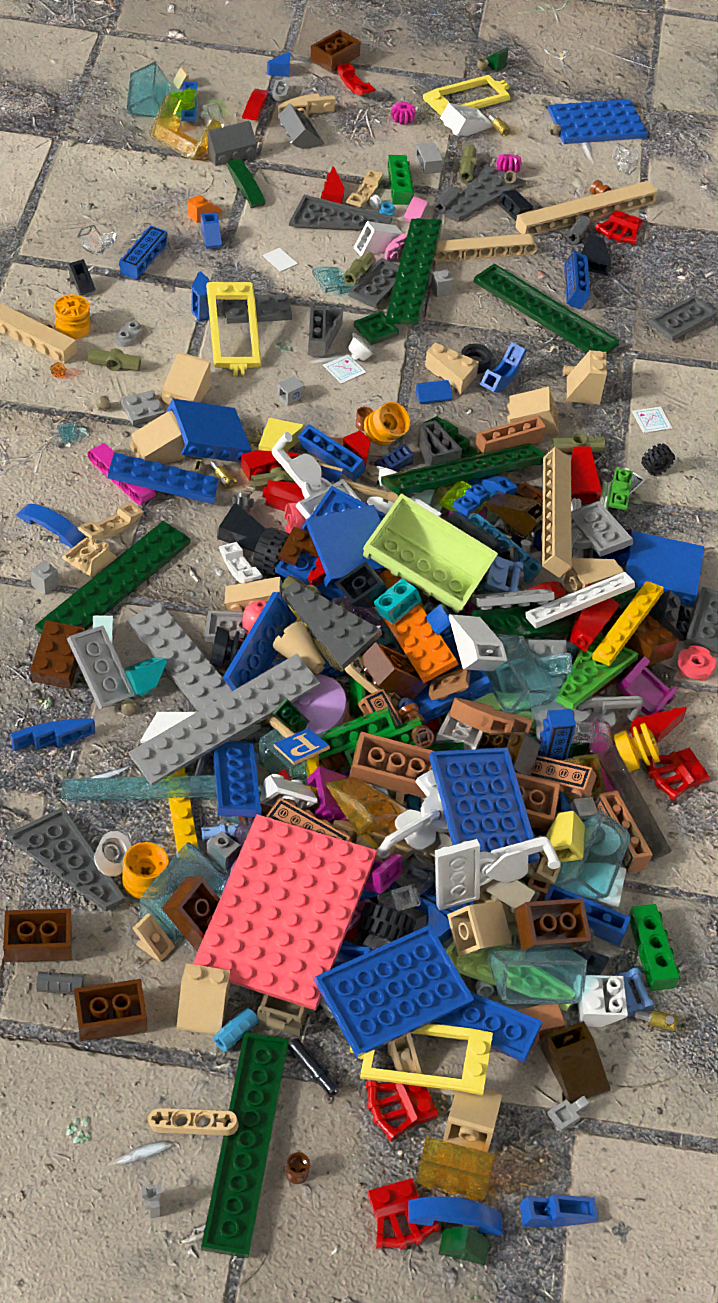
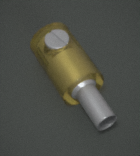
(500, 126)
(224, 475)
(659, 1019)

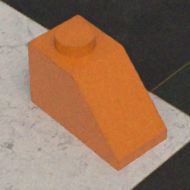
(200, 205)

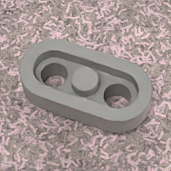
(280, 90)
(128, 334)

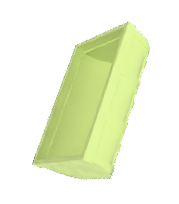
(429, 553)

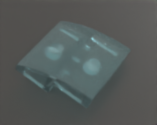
(331, 279)

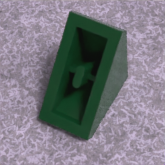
(498, 60)
(464, 1244)

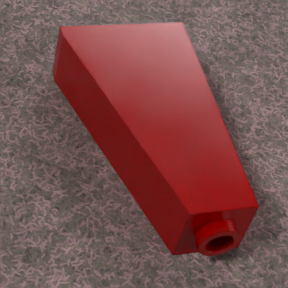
(584, 476)
(281, 493)
(591, 621)

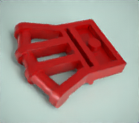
(623, 222)
(687, 771)
(415, 1104)
(392, 1202)

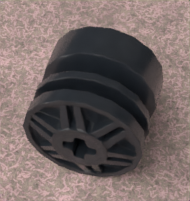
(225, 647)

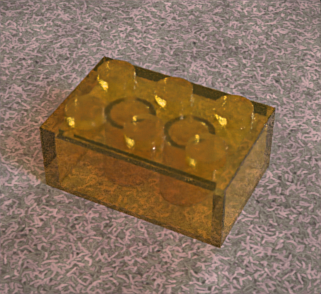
(455, 1168)

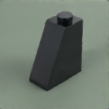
(597, 255)
(240, 528)

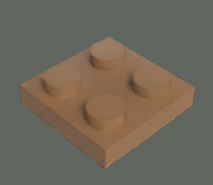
(448, 683)

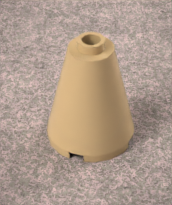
(299, 641)

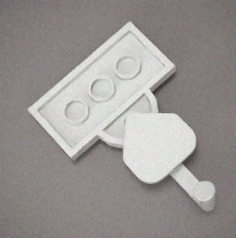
(307, 475)
(415, 826)
(464, 868)

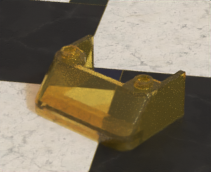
(166, 131)

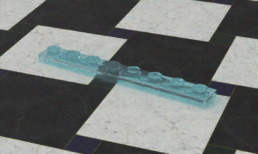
(138, 788)

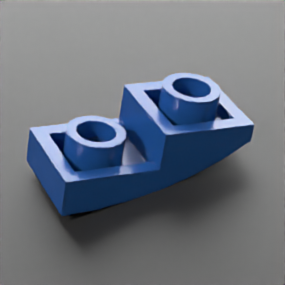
(473, 498)

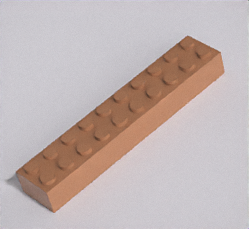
(399, 765)

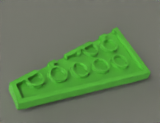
(591, 675)

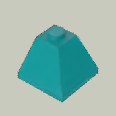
(145, 674)

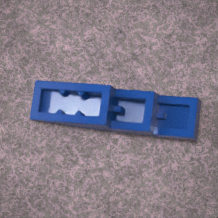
(57, 732)

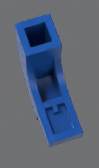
(506, 371)

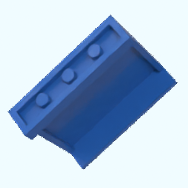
(210, 430)
(341, 540)
(666, 563)
(478, 687)

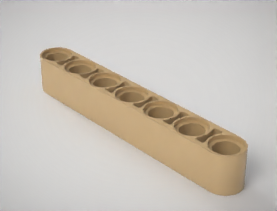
(485, 247)

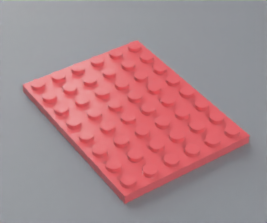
(285, 910)

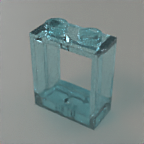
(274, 761)

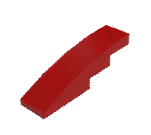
(255, 104)

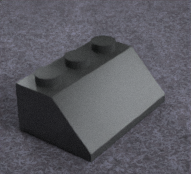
(299, 128)
(231, 143)

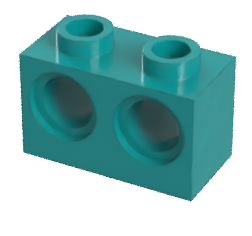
(397, 601)

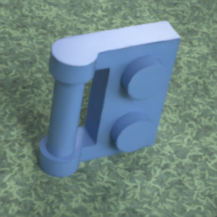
(498, 572)
(647, 1003)

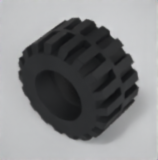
(268, 550)
(385, 922)

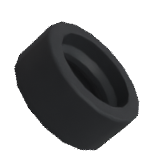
(480, 351)

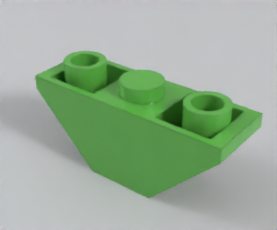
(620, 489)

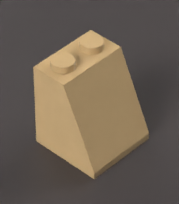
(187, 379)
(588, 379)
(532, 404)
(159, 440)
(589, 571)
(479, 928)
(203, 999)
(473, 1119)

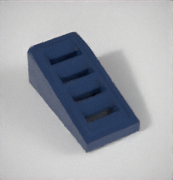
(403, 453)

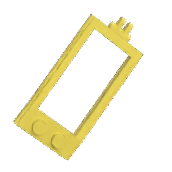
(439, 103)
(233, 291)
(474, 1068)

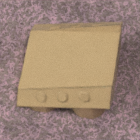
(90, 556)

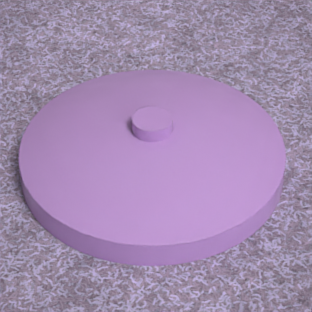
(323, 706)

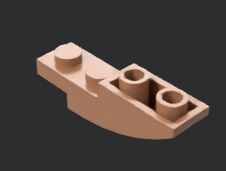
(486, 718)

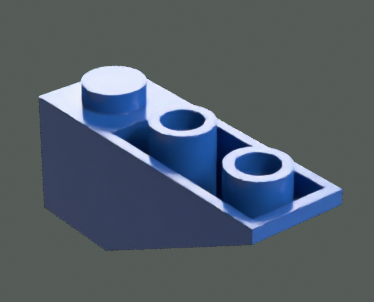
(495, 484)

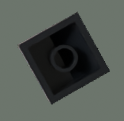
(362, 586)

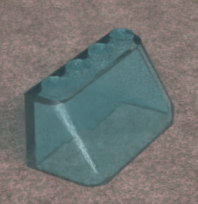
(147, 91)
(521, 680)
(603, 853)
(186, 863)
(538, 975)

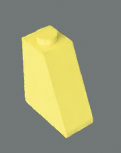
(275, 430)
(567, 836)

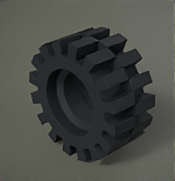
(658, 459)

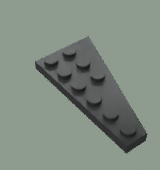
(482, 191)
(330, 214)
(332, 625)
(64, 851)

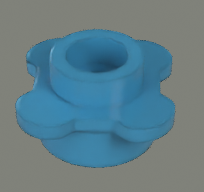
(387, 208)

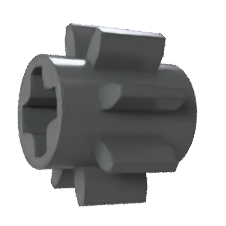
(243, 501)

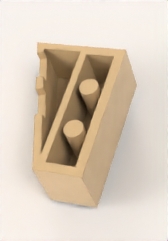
(451, 366)
(241, 595)

